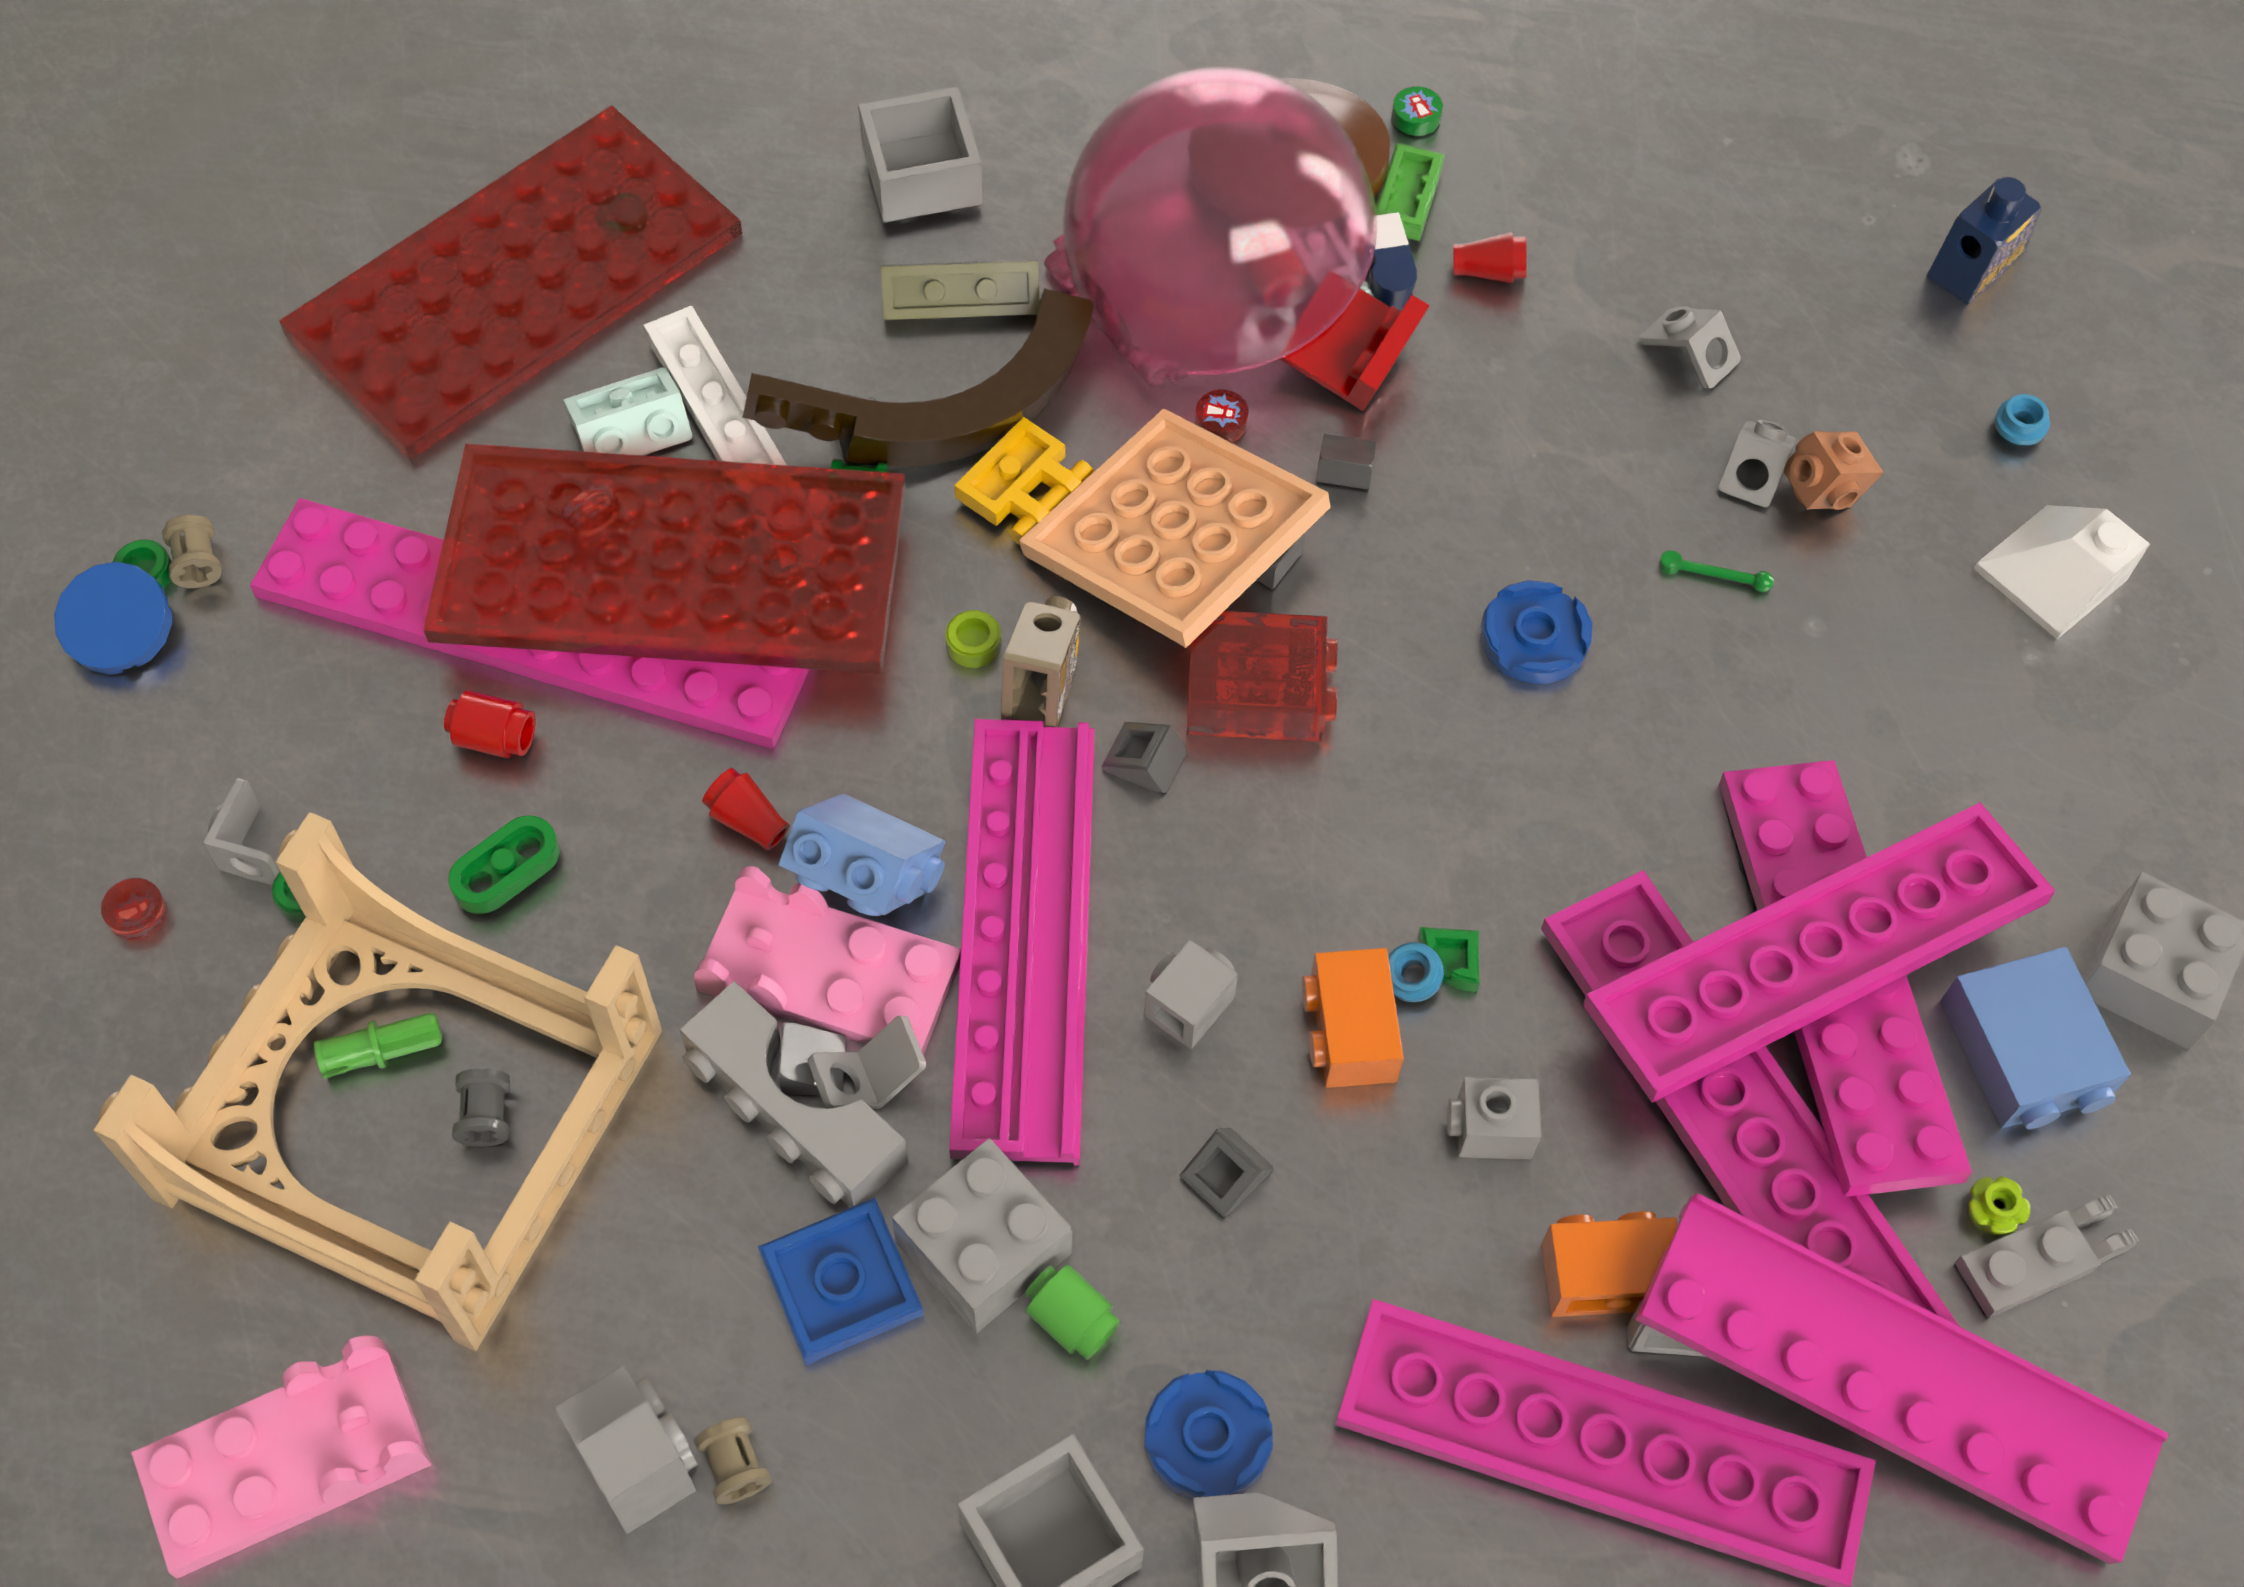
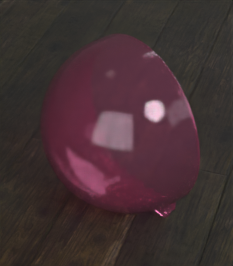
(1216, 223)

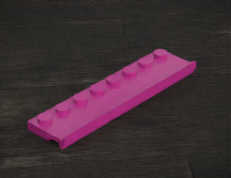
(1024, 942)
(1903, 1378)

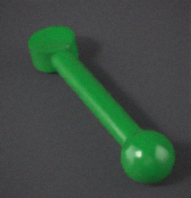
(1672, 562)

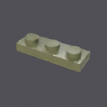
(960, 289)

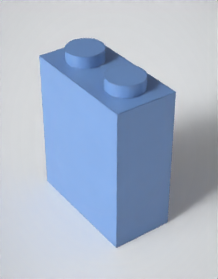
(2035, 1039)

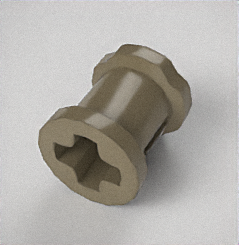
(191, 551)
(732, 1460)

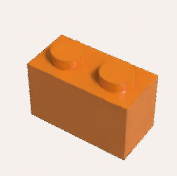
(1355, 1018)
(1602, 1263)

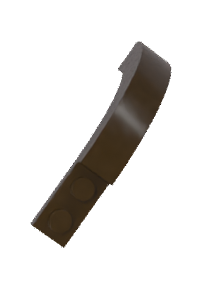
(941, 427)

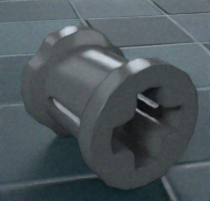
(481, 1107)

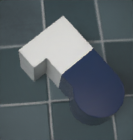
(1392, 267)

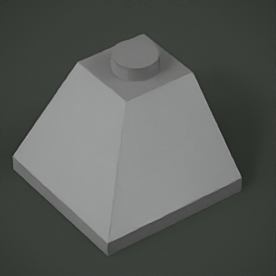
(1262, 1543)

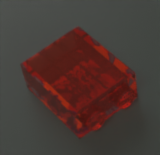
(1262, 677)

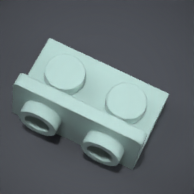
(630, 415)

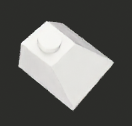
(2063, 563)

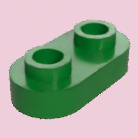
(501, 863)

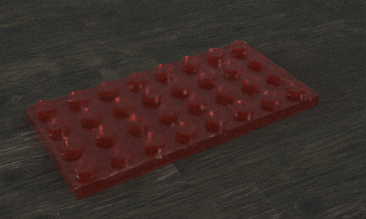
(510, 280)
(690, 570)

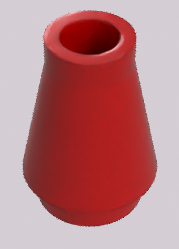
(1492, 258)
(743, 807)

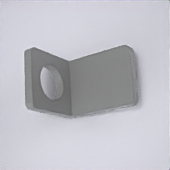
(1694, 331)
(1762, 442)
(227, 830)
(877, 1069)

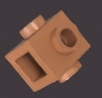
(1831, 470)

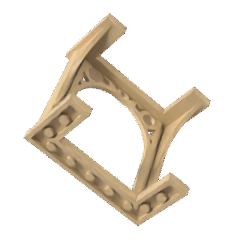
(344, 911)

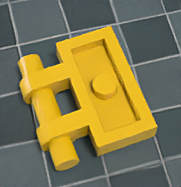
(1012, 470)

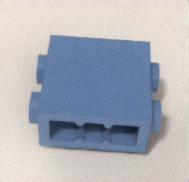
(862, 855)

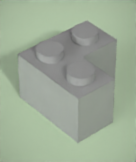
(627, 1448)

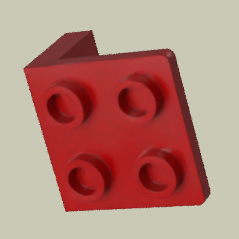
(1359, 347)

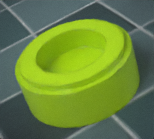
(973, 638)

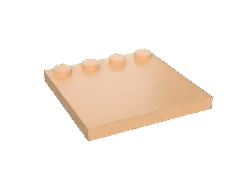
(1175, 526)

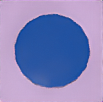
(113, 618)
(1536, 632)
(1208, 1435)

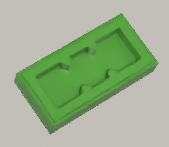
(1410, 187)

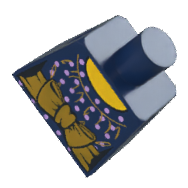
(2001, 223)

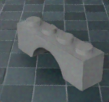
(843, 1146)

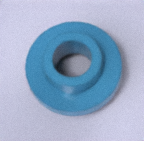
(2022, 419)
(1415, 954)

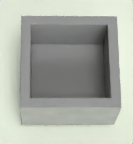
(921, 154)
(2166, 960)
(982, 1234)
(1051, 1524)

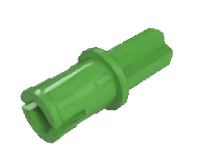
(377, 1044)

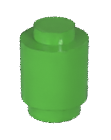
(1071, 1310)

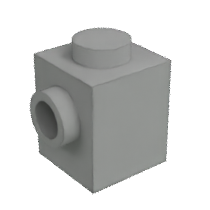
(1190, 992)
(1496, 1118)

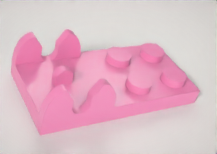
(825, 963)
(281, 1457)

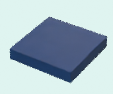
(840, 1281)

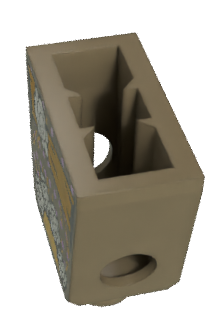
(1045, 643)

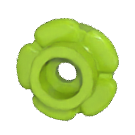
(1990, 1218)

